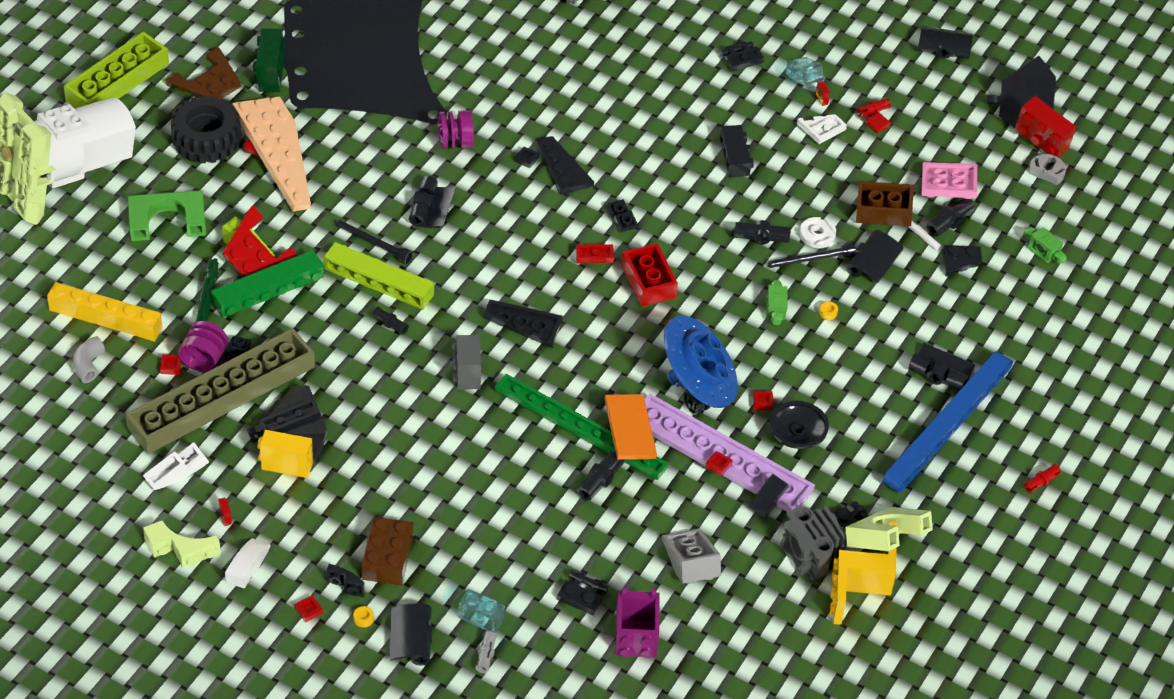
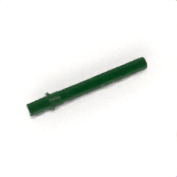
(210, 276)

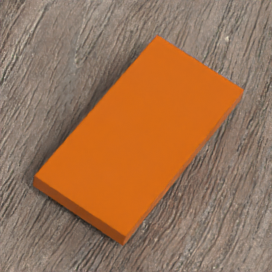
(630, 427)

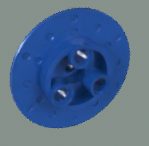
(699, 362)

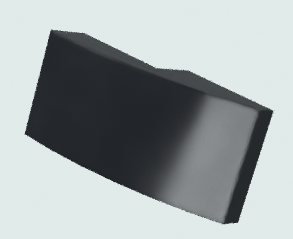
(621, 216)
(236, 347)
(768, 495)
(352, 583)

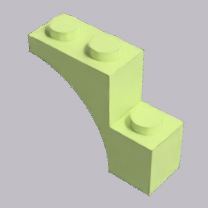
(188, 550)

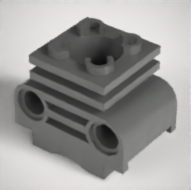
(812, 540)

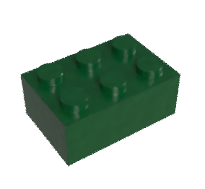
(270, 60)

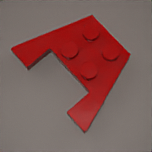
(247, 252)

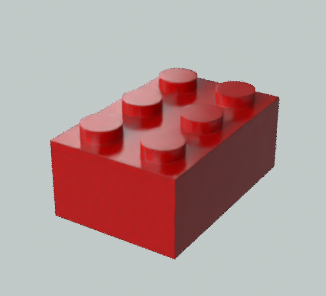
(1045, 127)
(649, 274)

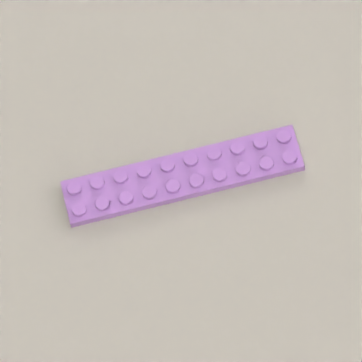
(702, 441)

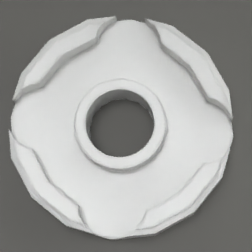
(815, 240)

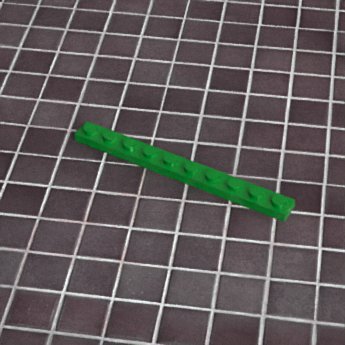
(572, 422)

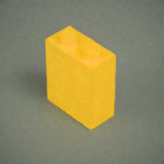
(285, 453)

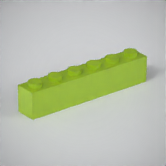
(379, 275)

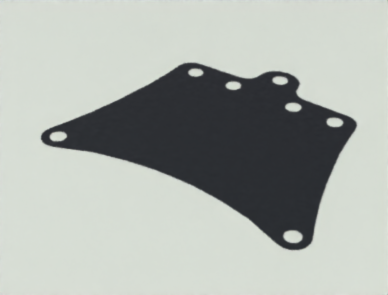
(358, 57)

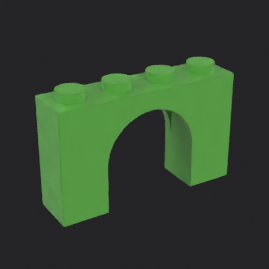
(144, 207)

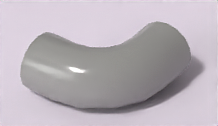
(84, 356)

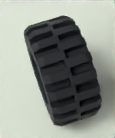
(206, 145)

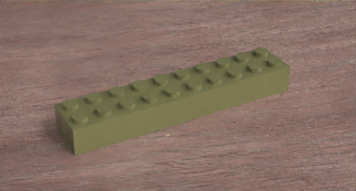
(220, 390)

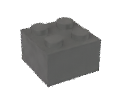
(467, 362)

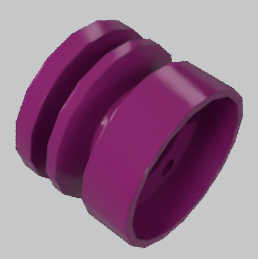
(456, 129)
(203, 346)

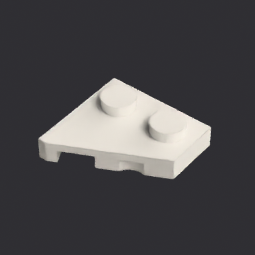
(822, 127)

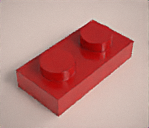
(595, 253)

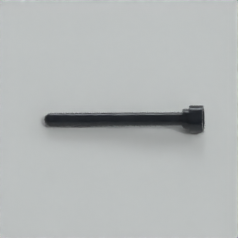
(846, 250)
(404, 255)

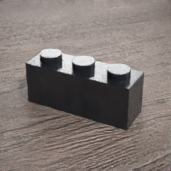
(735, 151)

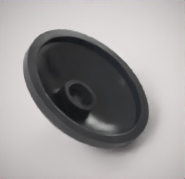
(799, 424)

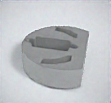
(1053, 176)

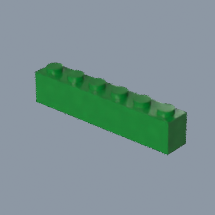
(267, 284)

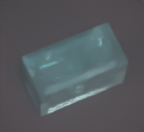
(804, 71)
(481, 611)

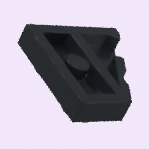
(961, 258)

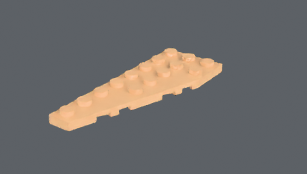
(277, 143)

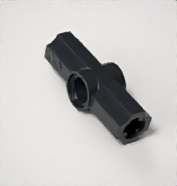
(950, 217)
(762, 232)
(600, 476)

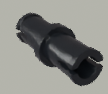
(390, 320)

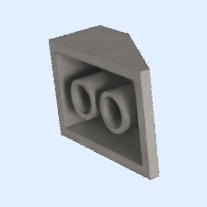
(692, 556)

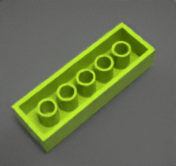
(118, 72)

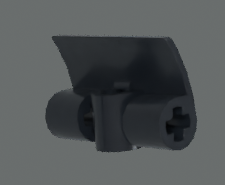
(945, 42)
(431, 204)
(875, 256)
(941, 367)
(411, 633)

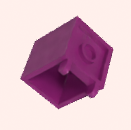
(637, 623)

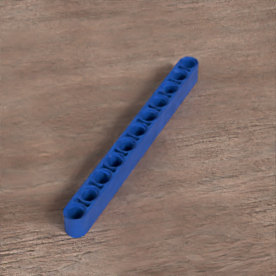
(947, 422)

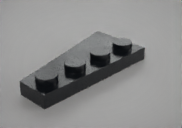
(563, 169)
(526, 321)

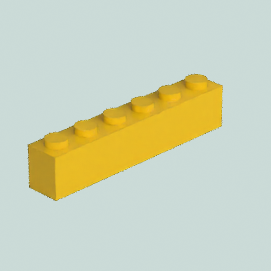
(105, 311)

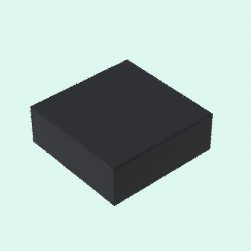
(526, 157)

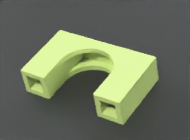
(878, 535)

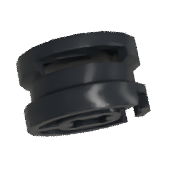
(693, 404)

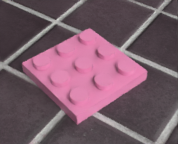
(949, 180)

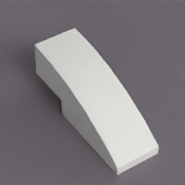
(176, 467)
(246, 563)

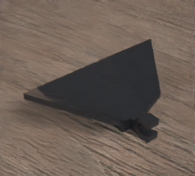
(1021, 86)
(296, 415)

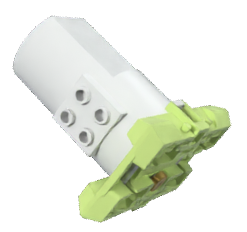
(58, 148)

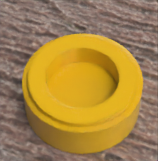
(828, 310)
(363, 616)

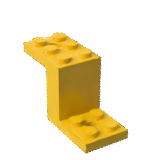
(862, 574)

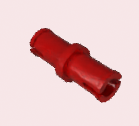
(873, 107)
(1042, 478)

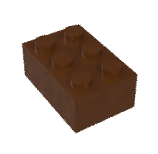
(885, 203)
(387, 551)

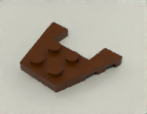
(215, 82)

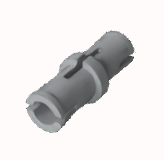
(486, 652)

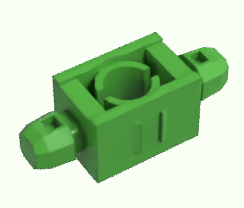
(1045, 245)
(776, 302)

